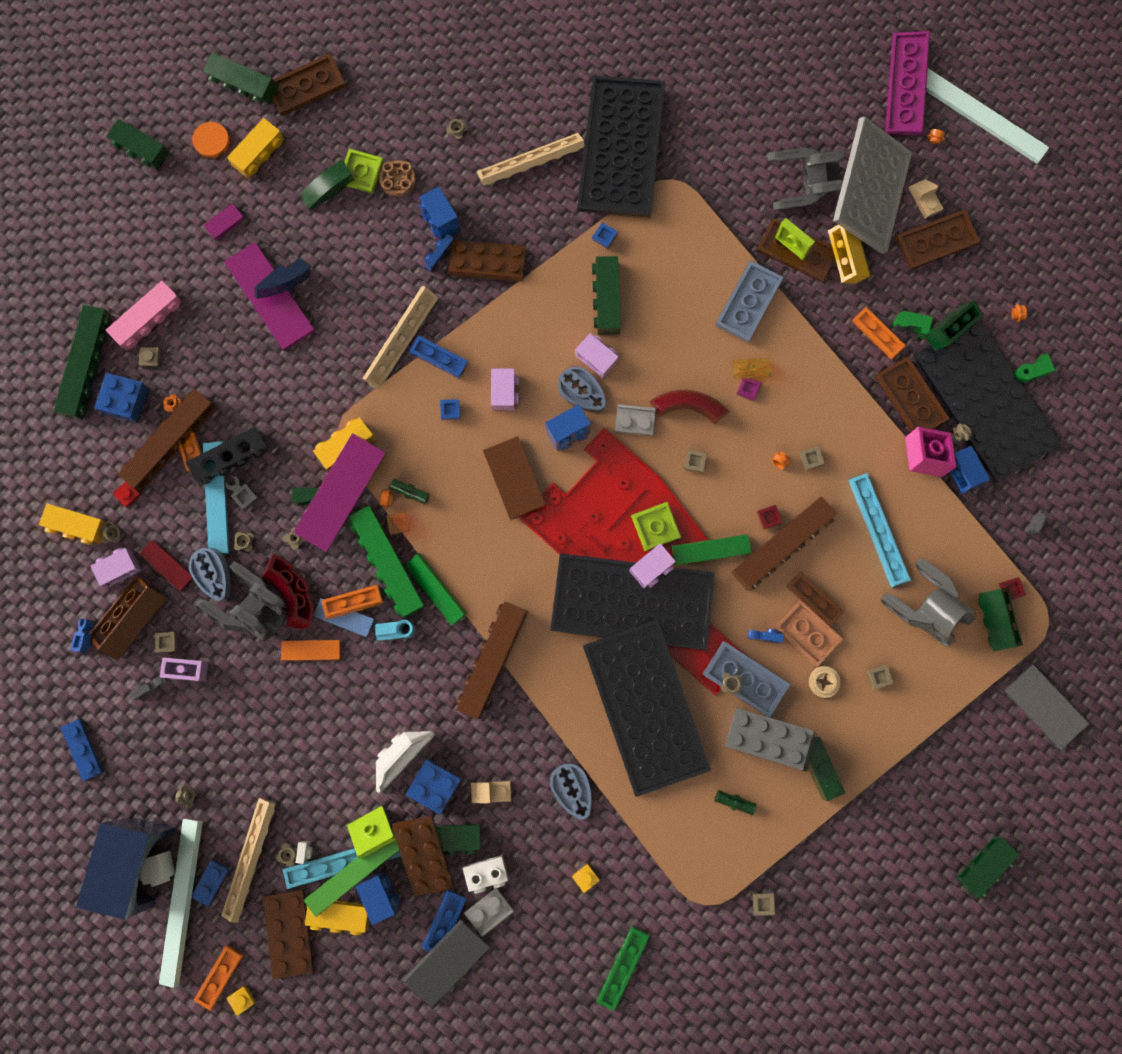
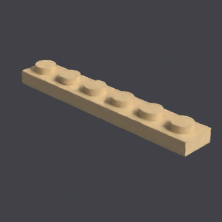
(530, 159)
(400, 337)
(248, 860)

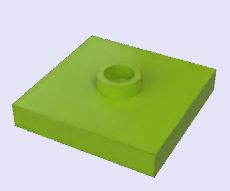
(364, 169)
(794, 239)
(656, 526)
(371, 832)

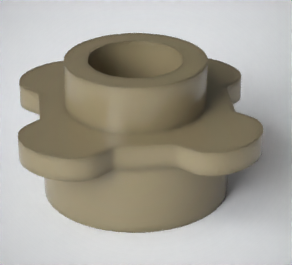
(455, 123)
(962, 433)
(114, 530)
(239, 537)
(294, 543)
(727, 678)
(185, 796)
(282, 856)

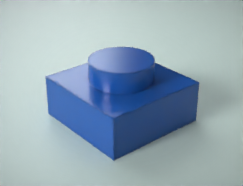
(604, 235)
(450, 409)

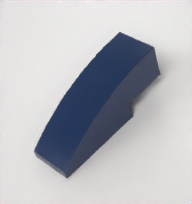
(282, 279)

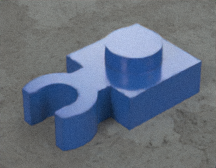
(770, 636)
(81, 639)

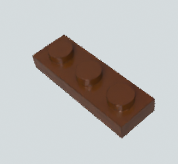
(815, 598)

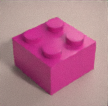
(930, 452)

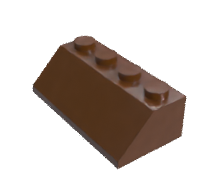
(127, 617)

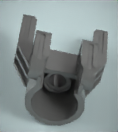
(819, 174)
(940, 609)
(258, 613)

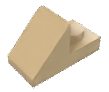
(925, 197)
(491, 792)

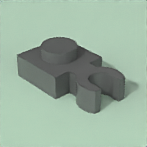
(242, 494)
(145, 689)

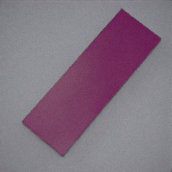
(907, 83)
(277, 311)
(339, 492)

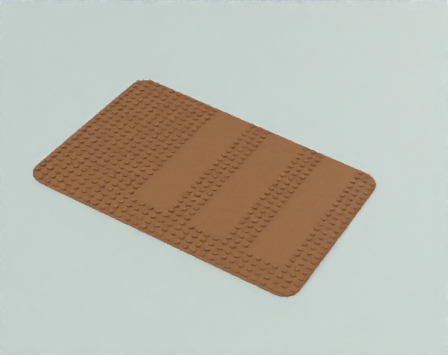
(671, 292)

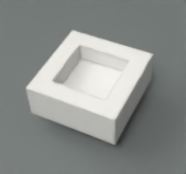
(304, 852)

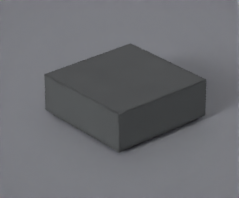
(1036, 524)

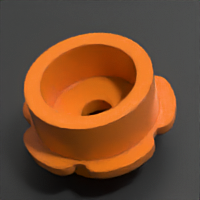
(936, 136)
(1019, 313)
(167, 402)
(781, 460)
(386, 498)

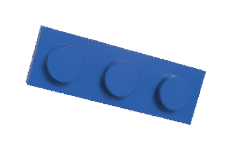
(438, 357)
(82, 749)
(444, 919)

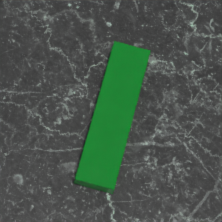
(711, 549)
(435, 589)
(623, 968)

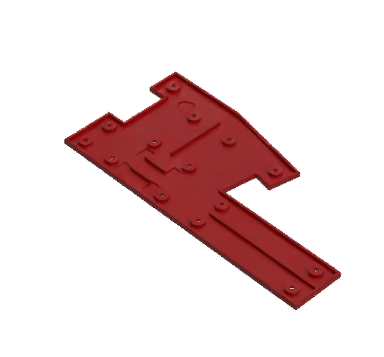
(612, 503)

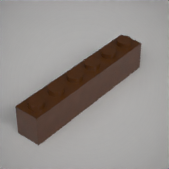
(163, 443)
(783, 543)
(492, 660)

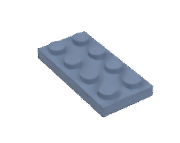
(749, 301)
(758, 685)

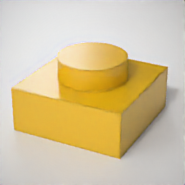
(585, 878)
(241, 1000)

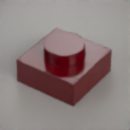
(769, 517)
(1015, 587)

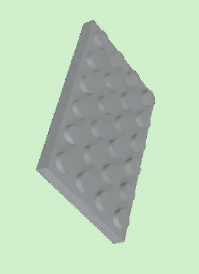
(872, 185)

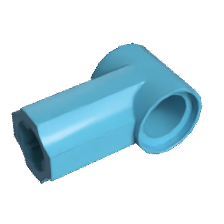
(393, 630)

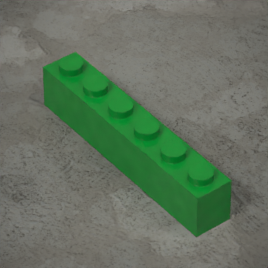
(386, 561)

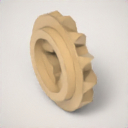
(831, 676)

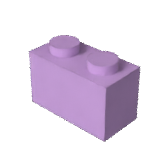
(597, 355)
(503, 389)
(652, 566)
(115, 567)
(184, 669)

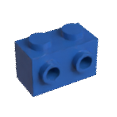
(969, 470)

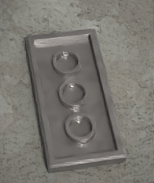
(1045, 707)

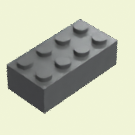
(771, 739)

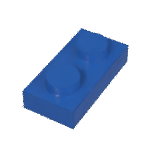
(442, 246)
(210, 883)

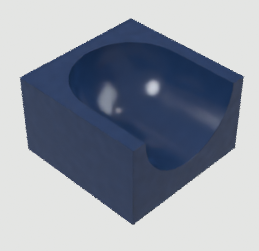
(116, 867)

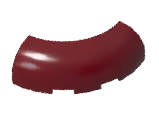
(692, 400)
(293, 590)

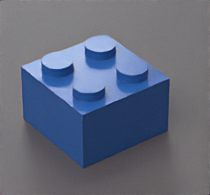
(439, 214)
(121, 398)
(568, 427)
(434, 786)
(378, 897)

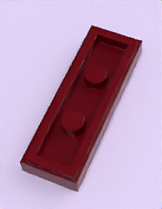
(166, 565)

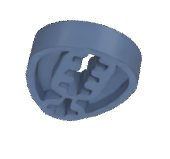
(586, 381)
(201, 575)
(560, 791)

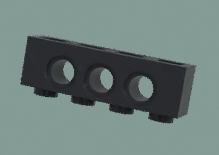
(198, 464)

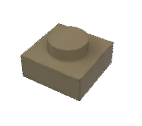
(149, 357)
(811, 458)
(695, 461)
(165, 642)
(879, 677)
(763, 904)

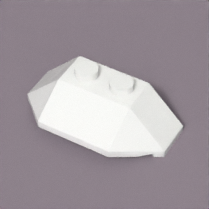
(399, 755)

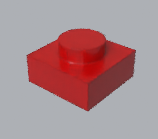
(126, 494)

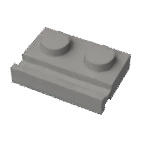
(635, 420)
(488, 911)

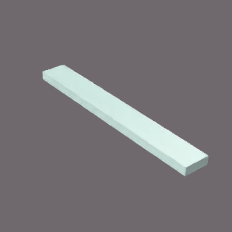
(985, 117)
(180, 903)

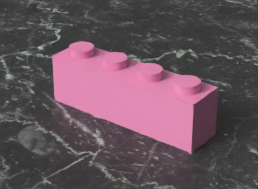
(144, 316)

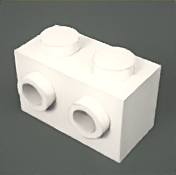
(157, 869)
(486, 873)

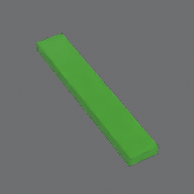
(348, 878)

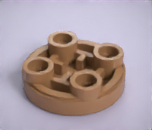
(397, 178)

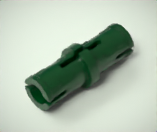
(398, 486)
(735, 802)

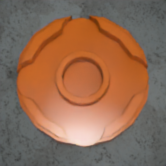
(210, 139)

